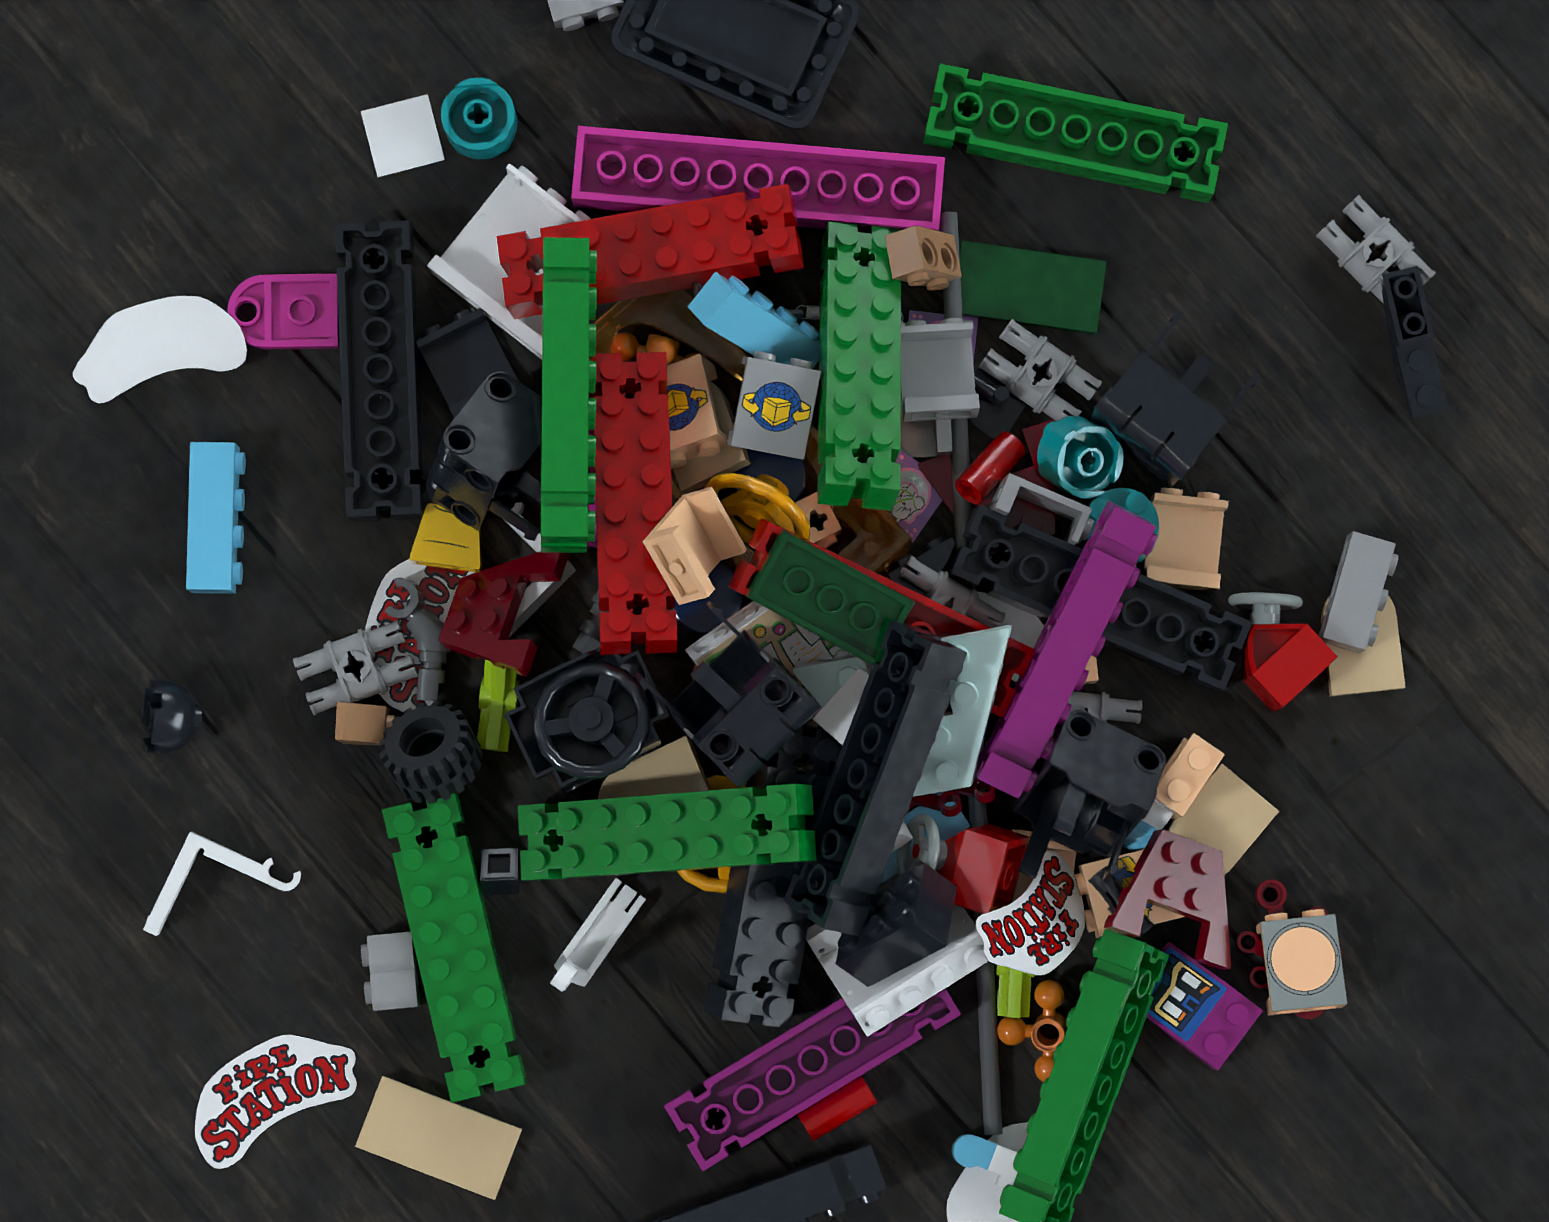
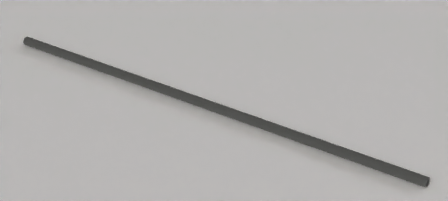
(976, 811)

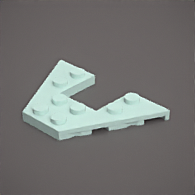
(961, 732)

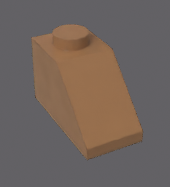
(361, 723)

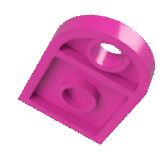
(291, 311)

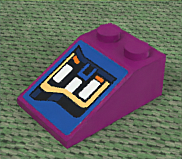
(1200, 1009)

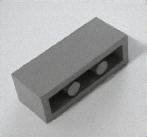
(1358, 592)

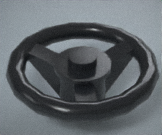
(591, 720)

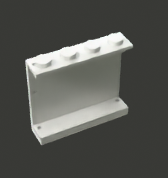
(472, 260)
(909, 987)

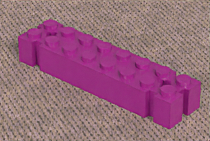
(1065, 648)
(795, 1073)

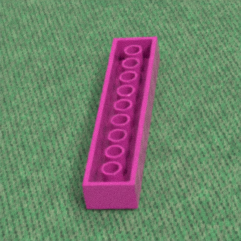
(828, 184)

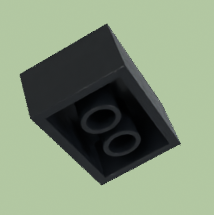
(903, 926)

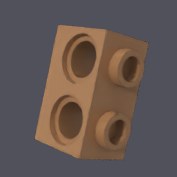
(923, 257)

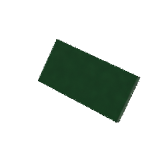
(1031, 287)
(827, 597)

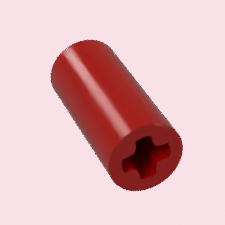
(990, 467)
(837, 1108)

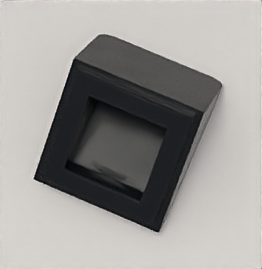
(499, 871)

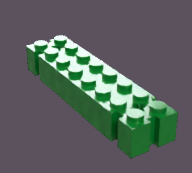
(1075, 133)
(859, 369)
(566, 382)
(667, 832)
(454, 947)
(1083, 1080)

